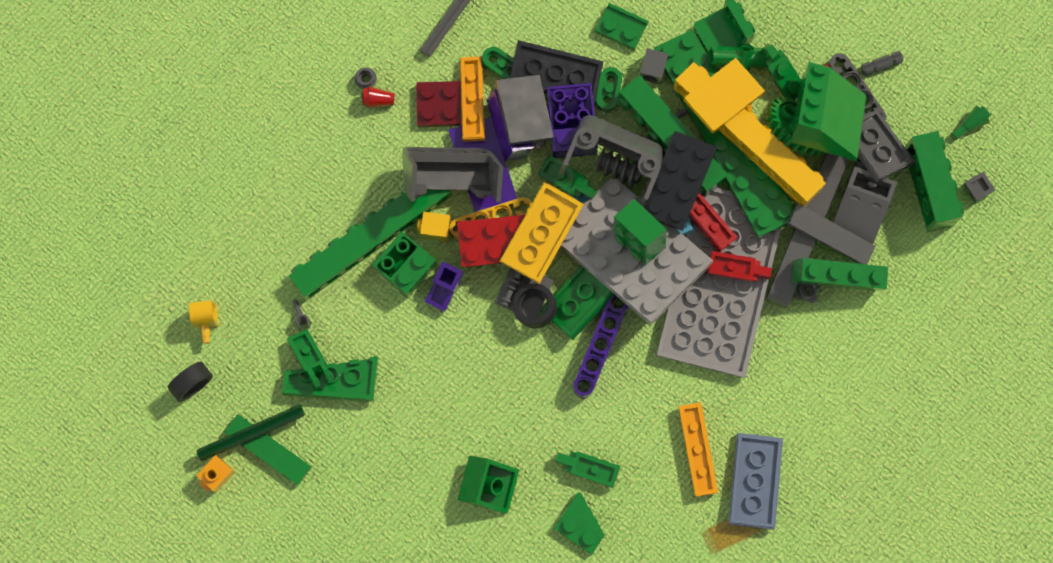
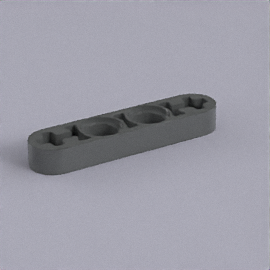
(860, 83)

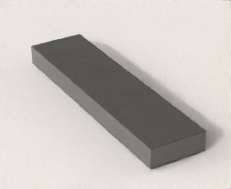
(831, 235)

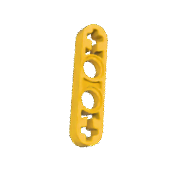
(491, 212)

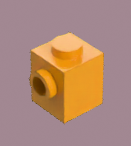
(215, 474)

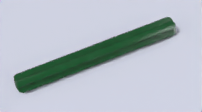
(250, 432)

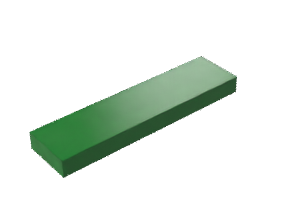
(272, 452)

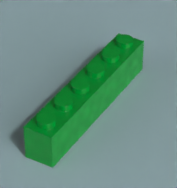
(661, 124)

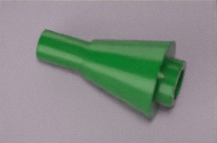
(977, 117)

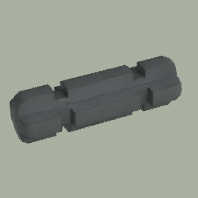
(882, 63)

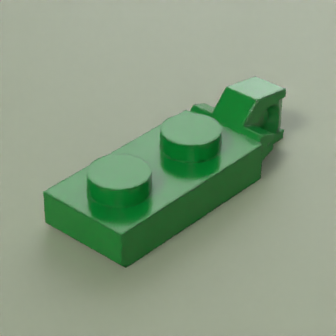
(781, 72)
(570, 181)
(589, 468)

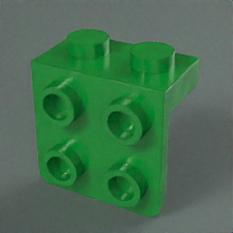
(725, 27)

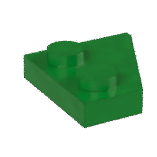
(580, 525)

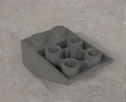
(864, 204)

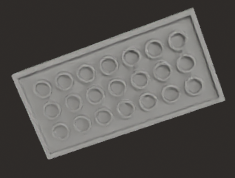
(718, 315)

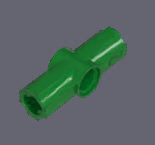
(745, 53)

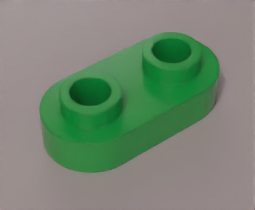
(501, 66)
(609, 90)

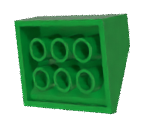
(828, 113)

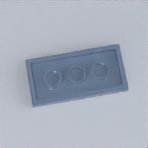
(755, 481)

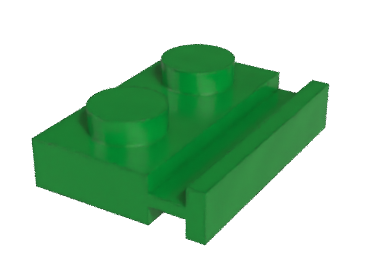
(621, 26)

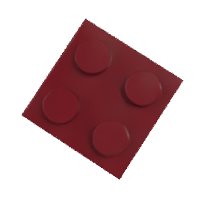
(439, 104)

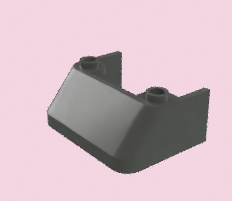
(597, 131)
(451, 170)

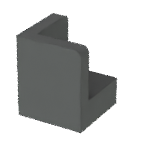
(653, 66)

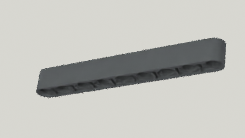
(801, 244)

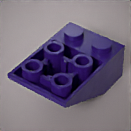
(566, 109)

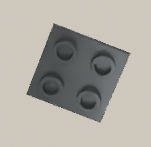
(531, 304)

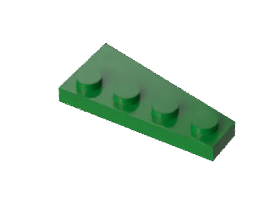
(351, 381)

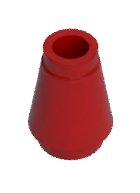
(376, 97)

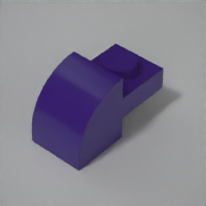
(444, 286)

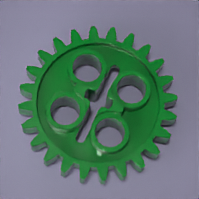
(781, 118)

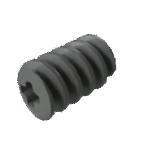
(618, 167)

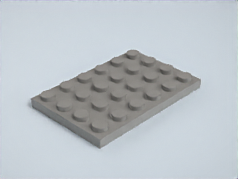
(642, 287)

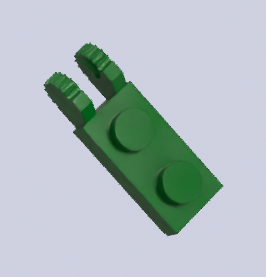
(309, 356)

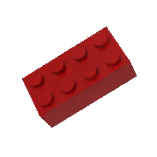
(486, 240)

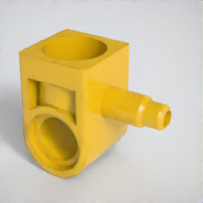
(203, 316)

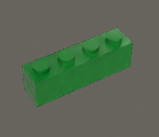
(839, 274)

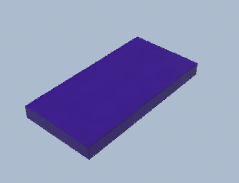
(491, 143)

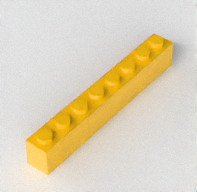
(761, 145)

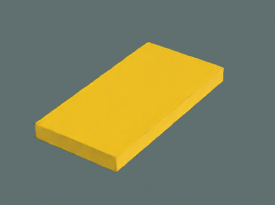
(541, 232)

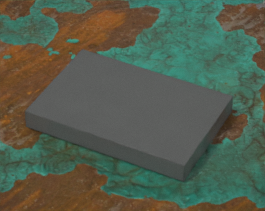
(524, 110)
(881, 149)

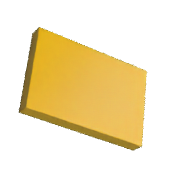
(724, 95)

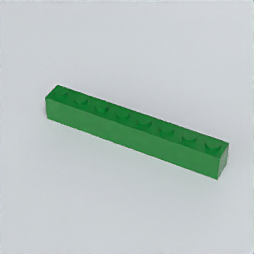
(363, 240)

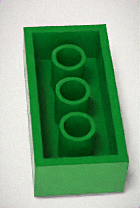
(934, 182)

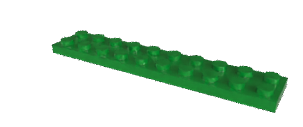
(755, 192)

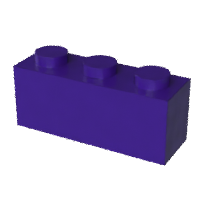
(509, 152)

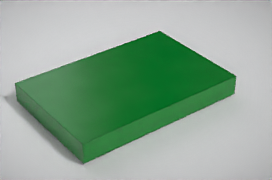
(578, 302)

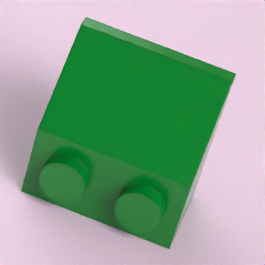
(488, 484)

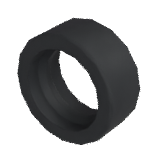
(525, 291)
(190, 381)

